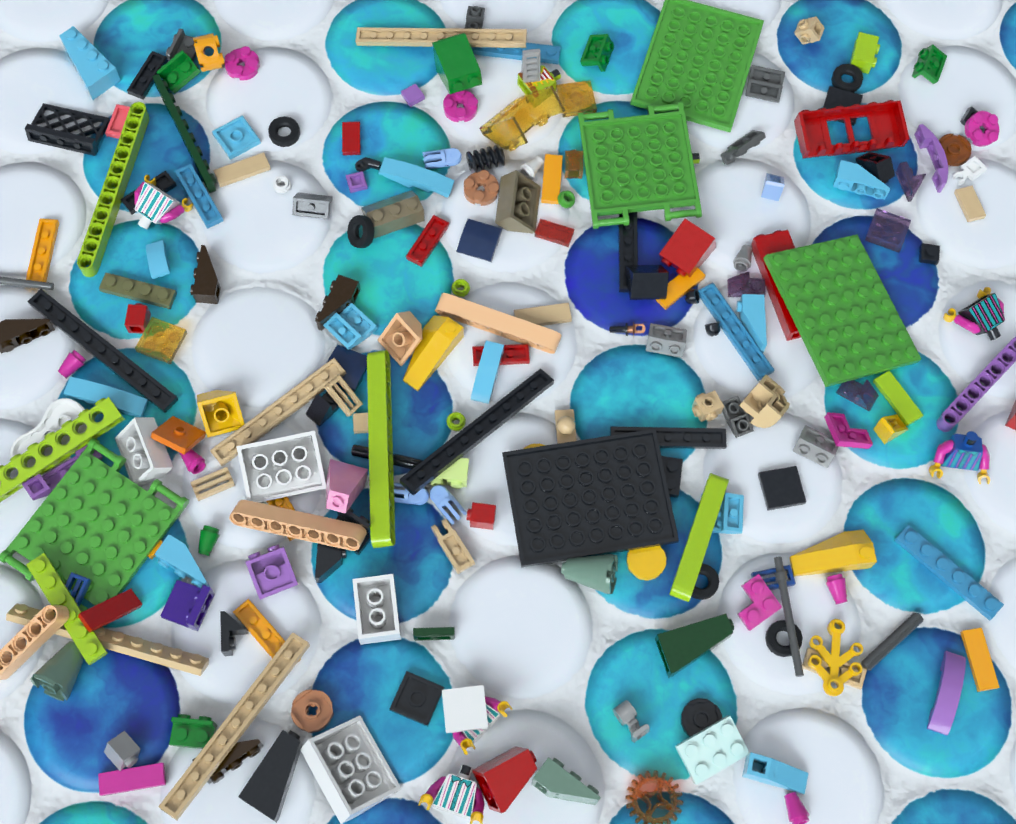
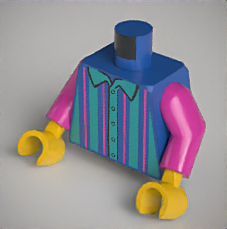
(962, 453)

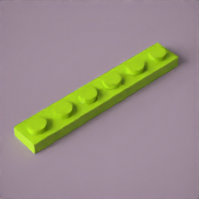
(58, 594)

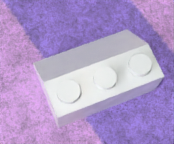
(144, 456)

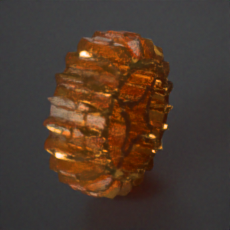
(644, 796)

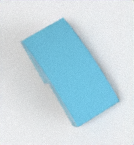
(157, 259)

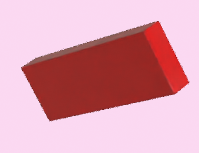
(427, 240)
(512, 354)
(110, 610)

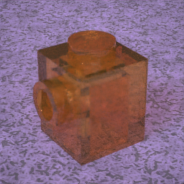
(573, 164)

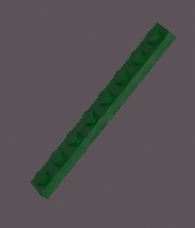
(188, 138)

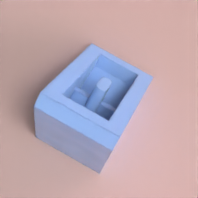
(773, 187)

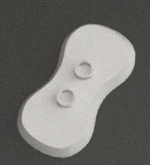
(55, 415)

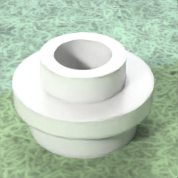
(281, 180)

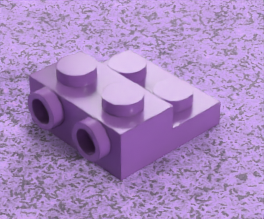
(271, 571)

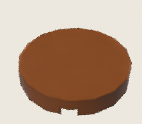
(956, 149)

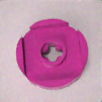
(242, 55)
(459, 114)
(990, 124)

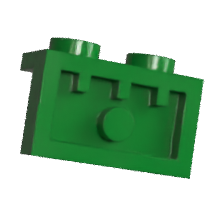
(597, 51)
(930, 64)
(178, 71)
(191, 732)

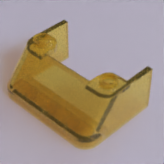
(518, 117)

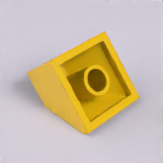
(220, 412)

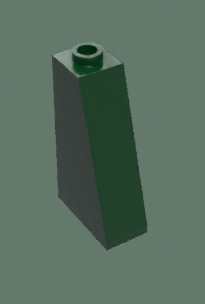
(688, 643)

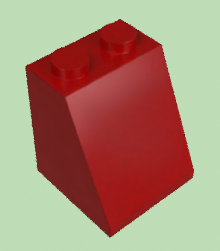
(687, 248)
(505, 777)

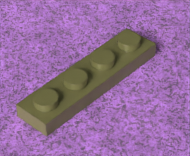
(137, 290)

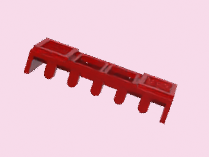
(884, 120)

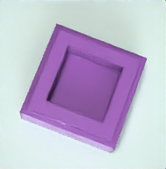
(412, 95)
(356, 182)

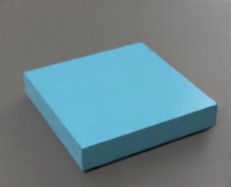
(236, 137)

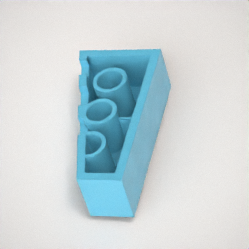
(90, 64)

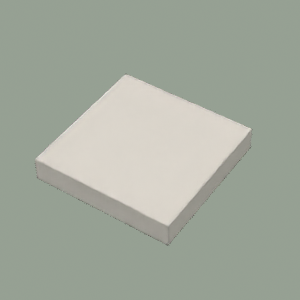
(464, 709)

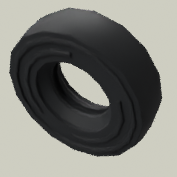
(850, 70)
(285, 141)
(353, 231)
(713, 585)
(771, 641)

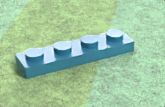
(199, 196)

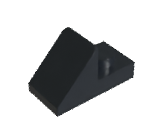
(322, 408)
(229, 628)

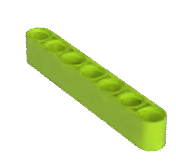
(699, 537)

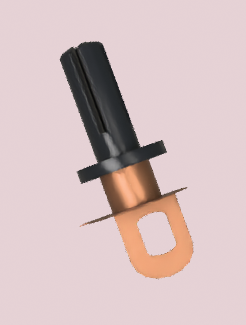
(627, 329)

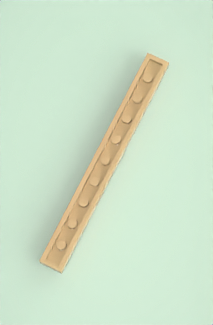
(425, 36)
(126, 644)
(233, 727)

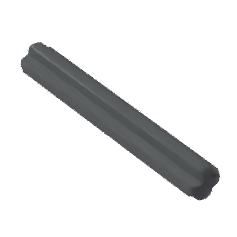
(892, 641)

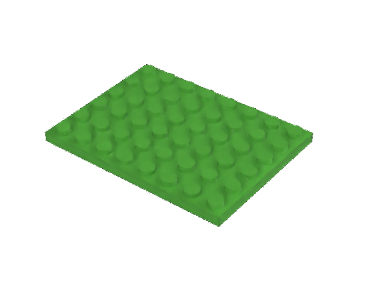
(698, 59)
(841, 310)

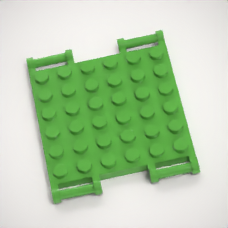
(639, 164)
(96, 525)

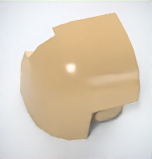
(765, 403)

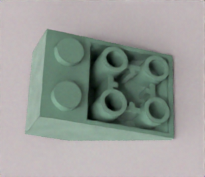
(560, 784)

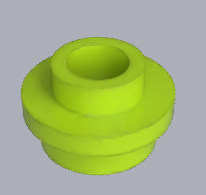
(460, 283)
(456, 416)

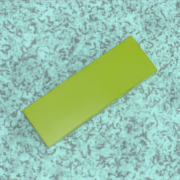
(898, 398)

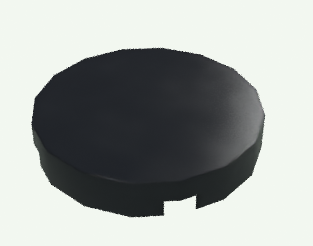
(699, 715)

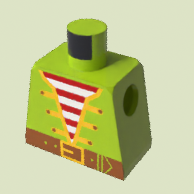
(546, 80)

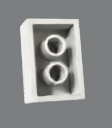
(376, 609)

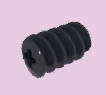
(487, 157)

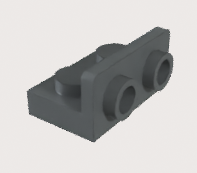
(180, 43)

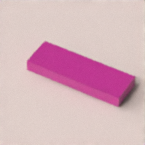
(131, 779)

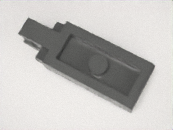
(742, 145)

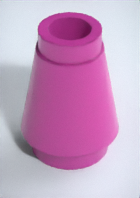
(71, 364)
(193, 461)
(837, 588)
(796, 811)

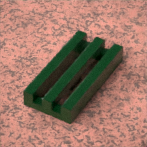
(439, 633)

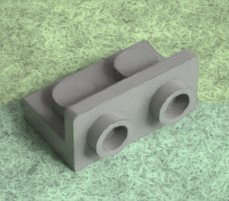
(666, 340)
(816, 446)

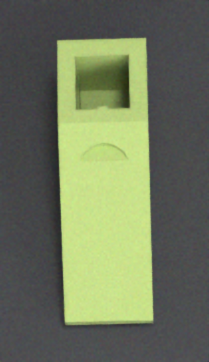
(455, 475)

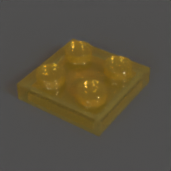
(576, 98)
(161, 340)

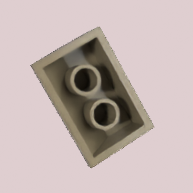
(517, 203)
(395, 213)

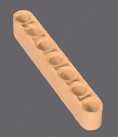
(498, 323)
(298, 525)

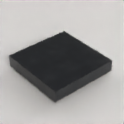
(840, 97)
(781, 488)
(417, 698)

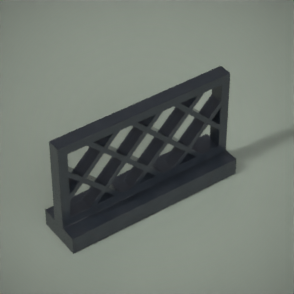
(63, 138)

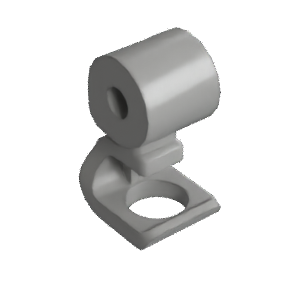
(626, 716)

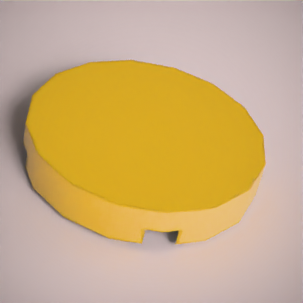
(646, 562)

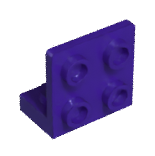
(187, 605)

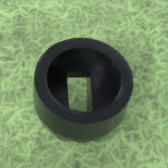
(692, 296)
(712, 329)

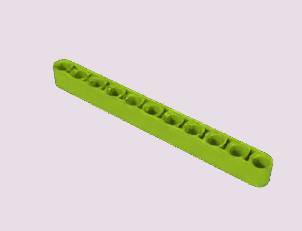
(133, 132)
(380, 450)

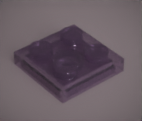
(887, 230)

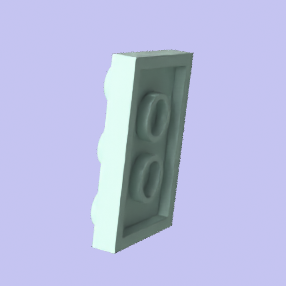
(712, 749)

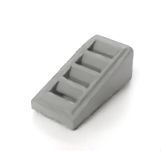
(531, 66)

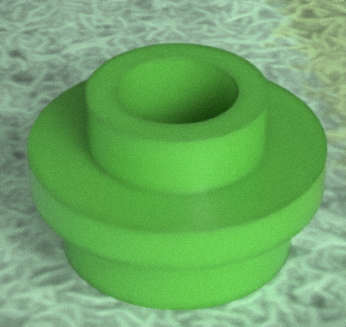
(569, 196)

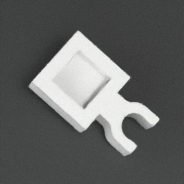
(971, 170)

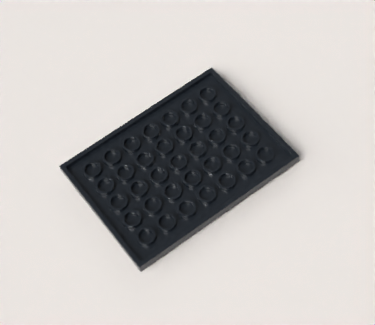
(589, 497)

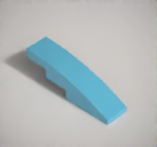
(416, 176)
(92, 392)

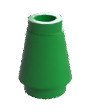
(207, 540)

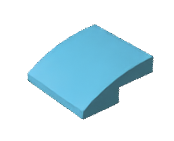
(350, 326)
(730, 515)

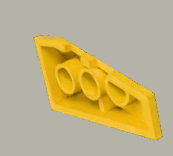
(437, 342)
(839, 553)

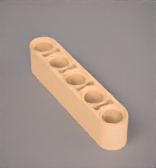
(17, 652)

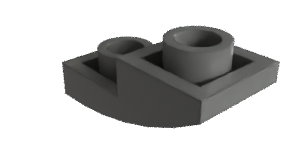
(474, 17)
(736, 418)

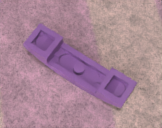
(928, 140)
(43, 485)
(948, 693)

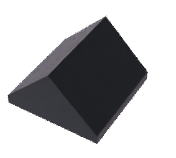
(647, 282)

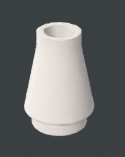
(531, 167)

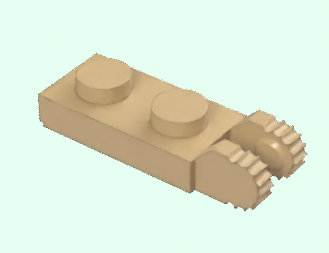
(453, 548)

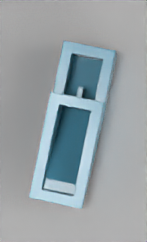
(487, 372)

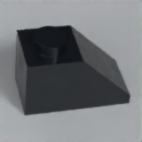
(877, 165)
(328, 561)

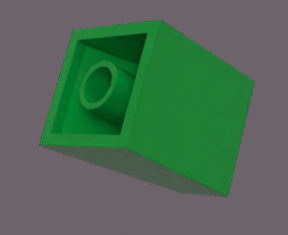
(456, 63)

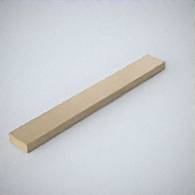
(277, 412)

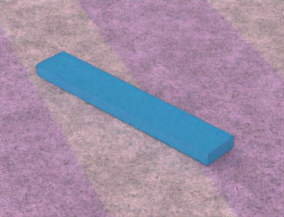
(735, 331)

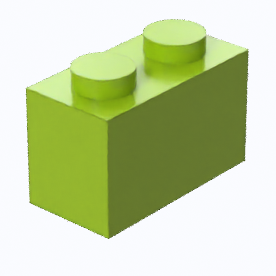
(864, 52)

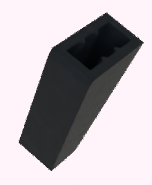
(272, 778)

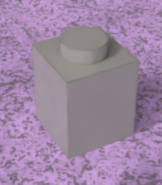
(122, 751)

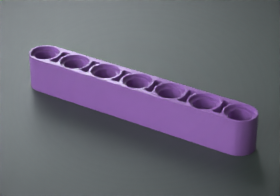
(976, 389)

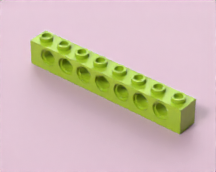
(60, 452)

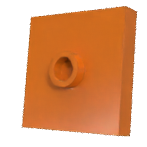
(178, 435)

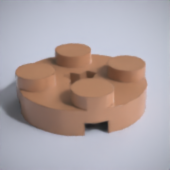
(483, 179)
(300, 709)

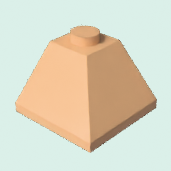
(401, 336)

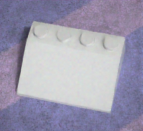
(281, 467)
(350, 769)

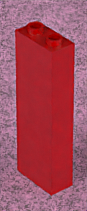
(770, 244)

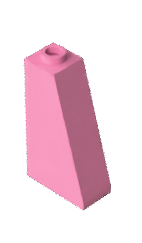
(343, 485)

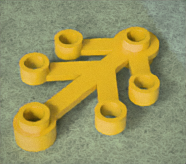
(833, 659)

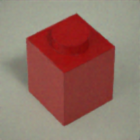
(137, 318)
(482, 515)

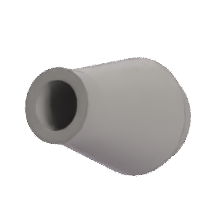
(743, 259)

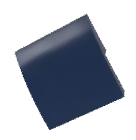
(479, 240)
(353, 363)

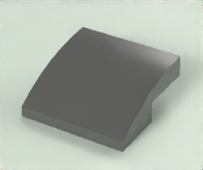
(765, 83)

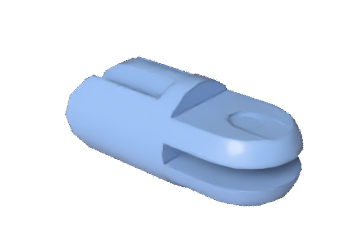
(441, 158)
(418, 499)
(443, 499)

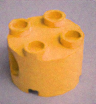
(209, 62)

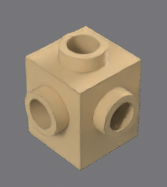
(809, 30)
(707, 406)

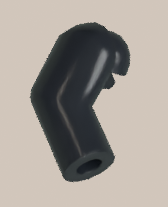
(367, 163)

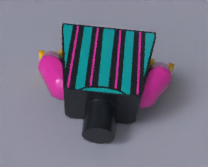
(980, 316)

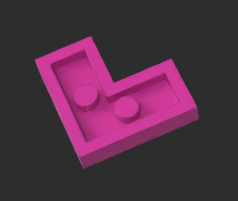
(844, 435)
(763, 603)

